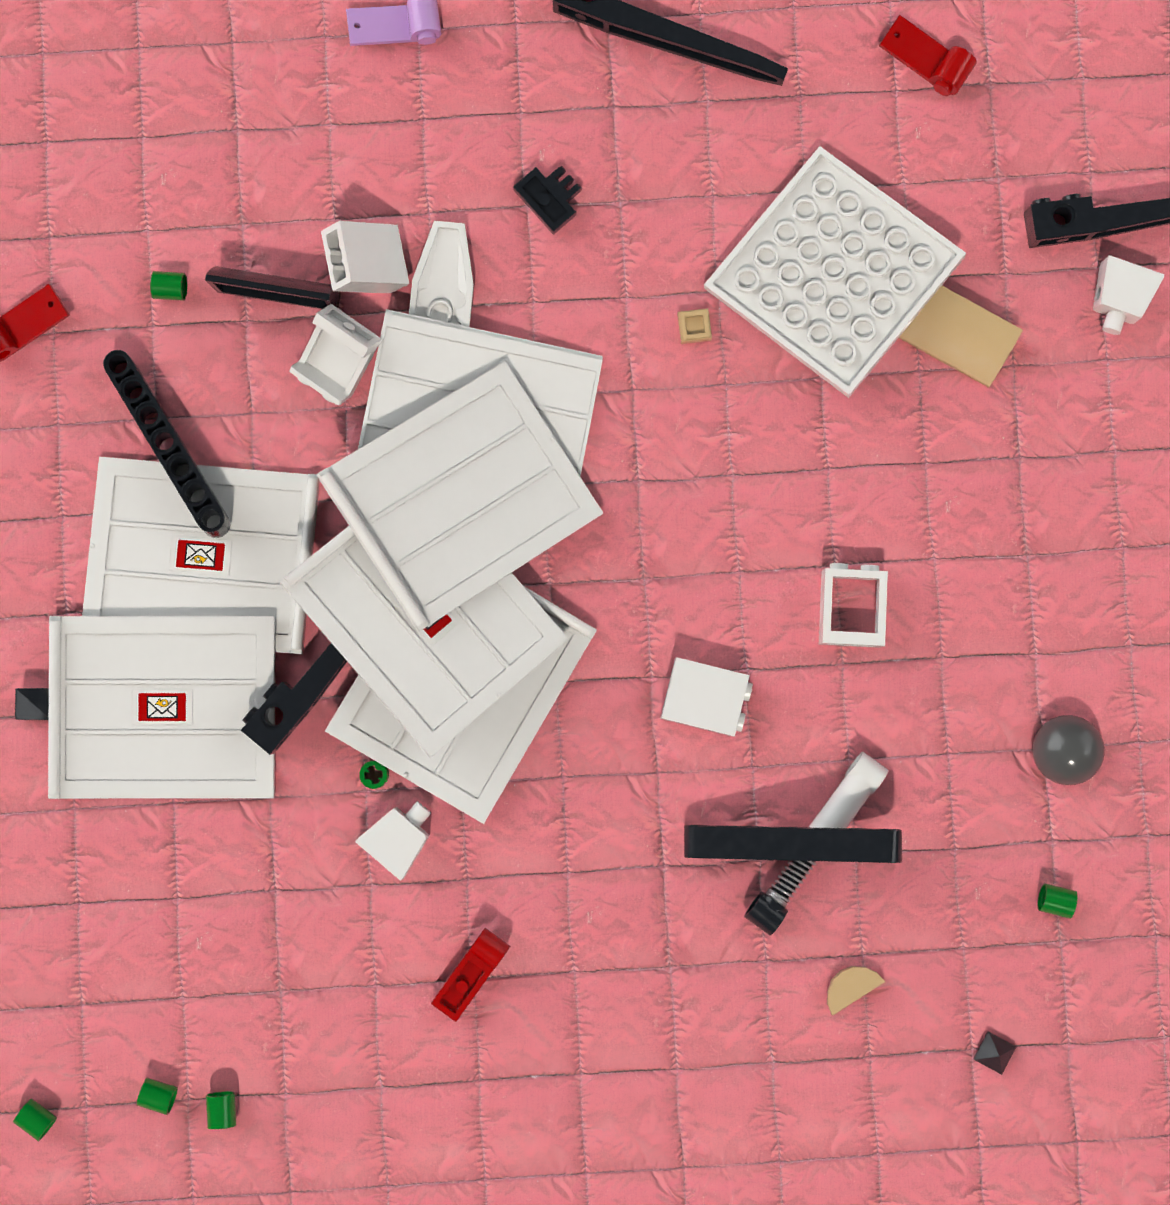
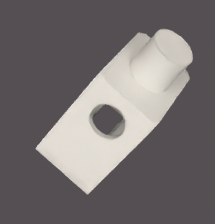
(1123, 292)
(397, 839)

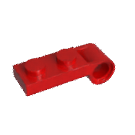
(470, 974)

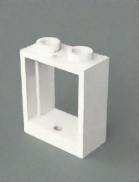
(857, 639)

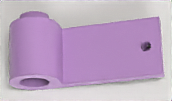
(395, 24)

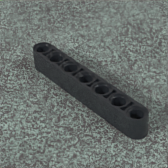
(156, 434)
(793, 843)

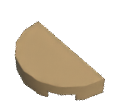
(851, 985)

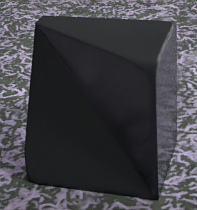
(31, 703)

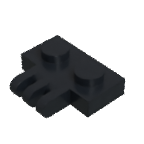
(548, 197)

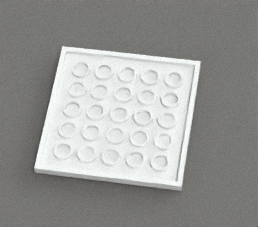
(834, 271)

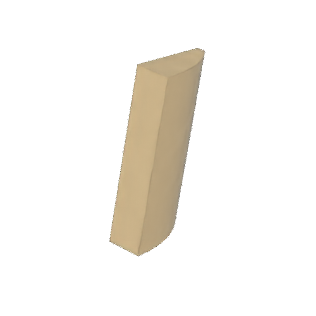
(962, 335)

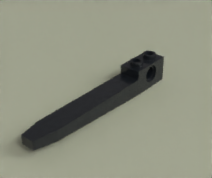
(666, 35)
(1089, 223)
(293, 701)

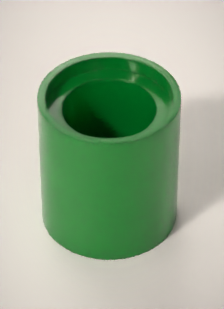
(168, 285)
(1057, 901)
(157, 1096)
(221, 1110)
(34, 1119)

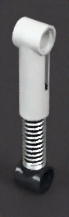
(859, 783)

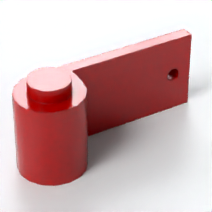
(928, 58)
(30, 320)

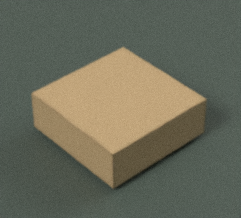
(694, 326)

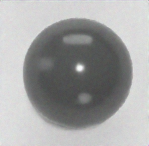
(1068, 750)

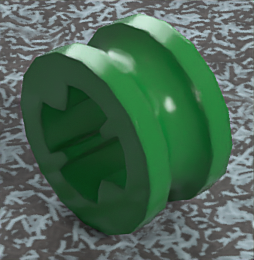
(369, 782)

